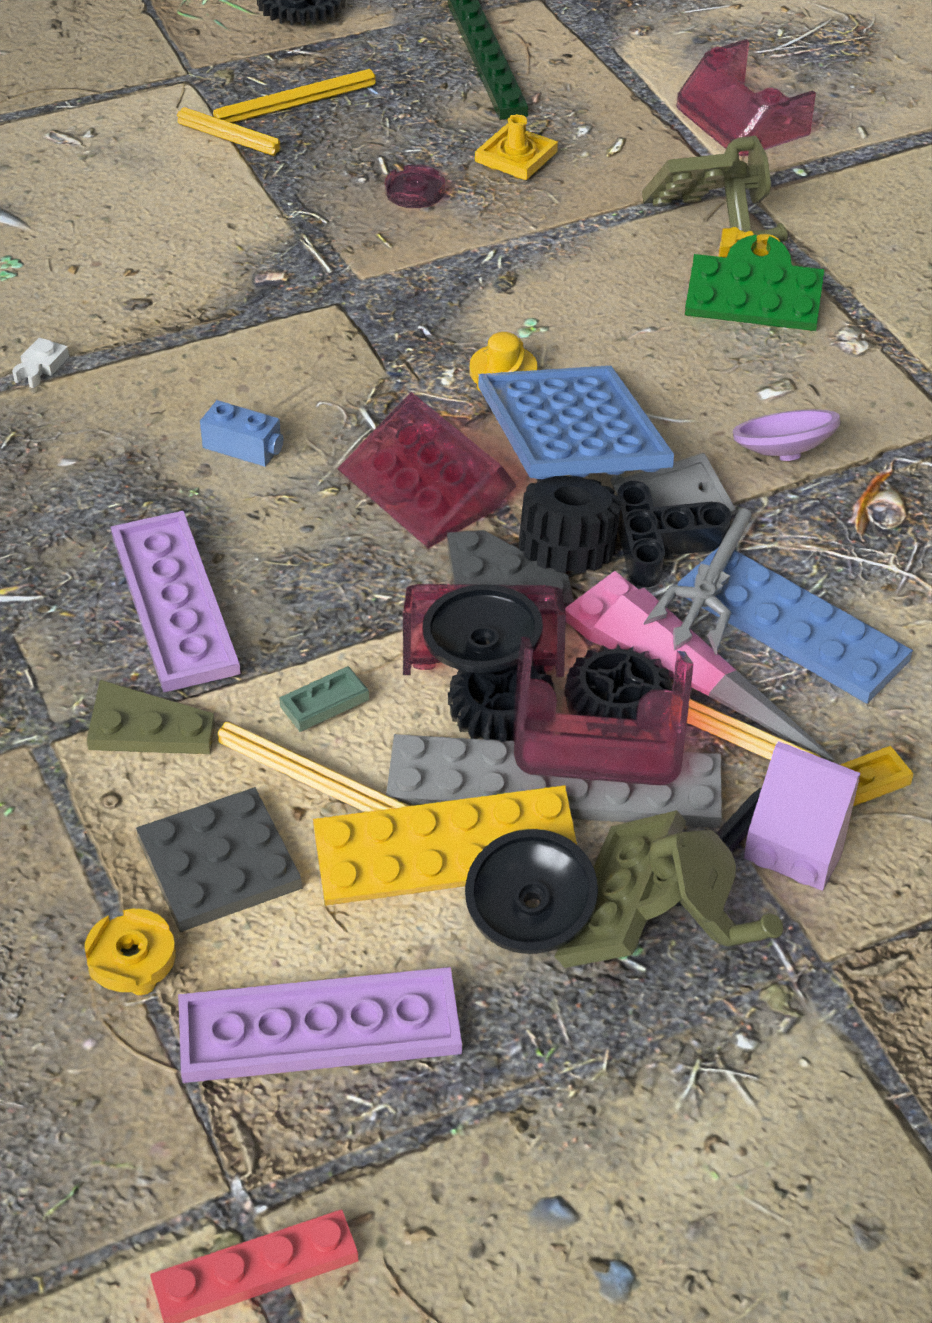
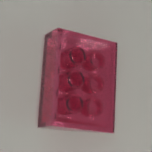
(426, 473)

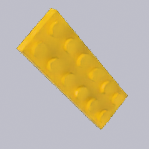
(426, 843)

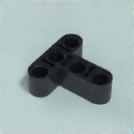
(656, 532)

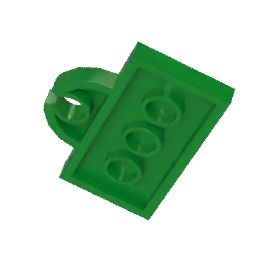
(755, 287)

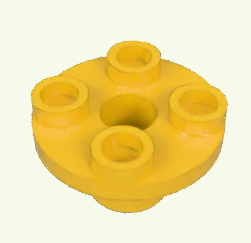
(503, 354)

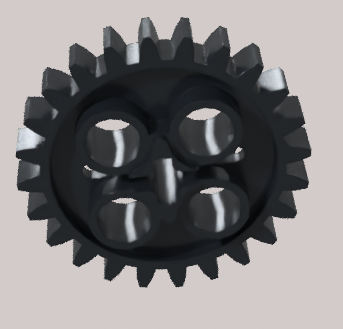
(300, 10)

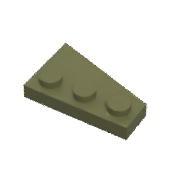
(147, 723)

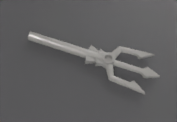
(707, 585)

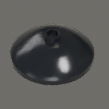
(481, 628)
(524, 868)

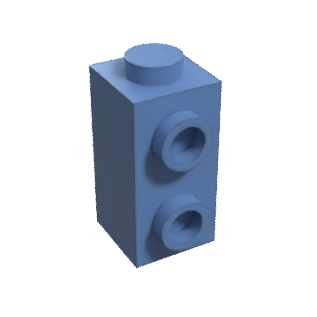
(241, 433)

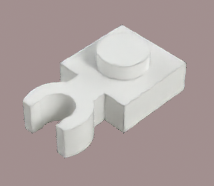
(40, 359)

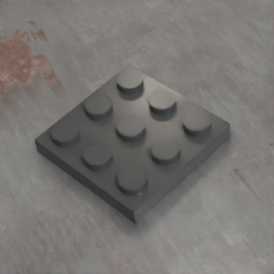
(218, 859)

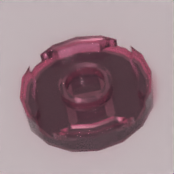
(415, 186)

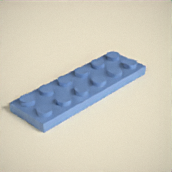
(807, 628)

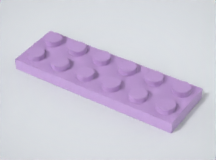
(174, 602)
(318, 1024)

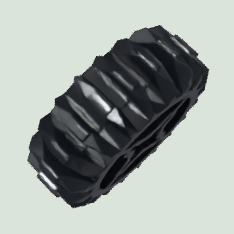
(613, 682)
(496, 693)

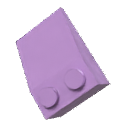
(802, 816)

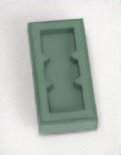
(324, 698)

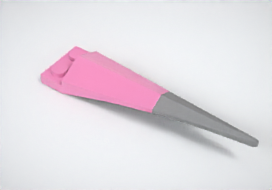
(615, 615)

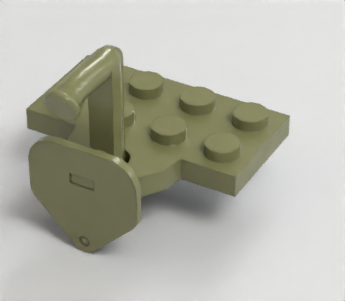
(695, 176)
(647, 871)

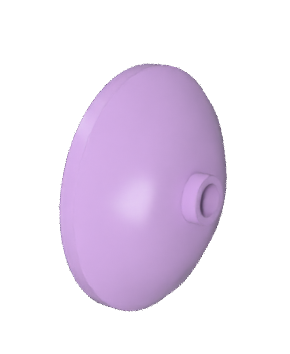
(787, 432)

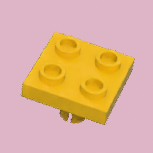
(516, 149)

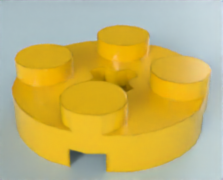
(135, 972)

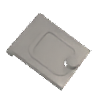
(682, 483)

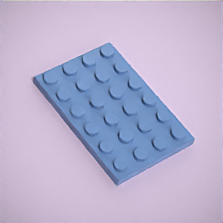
(574, 422)

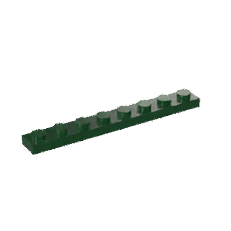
(488, 58)

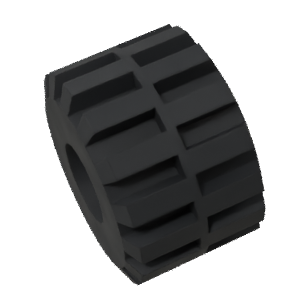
(569, 523)

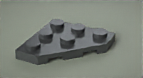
(486, 559)

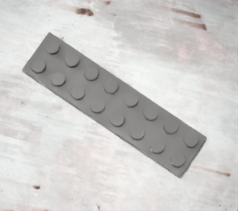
(462, 768)

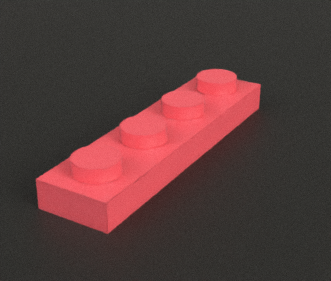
(254, 1267)

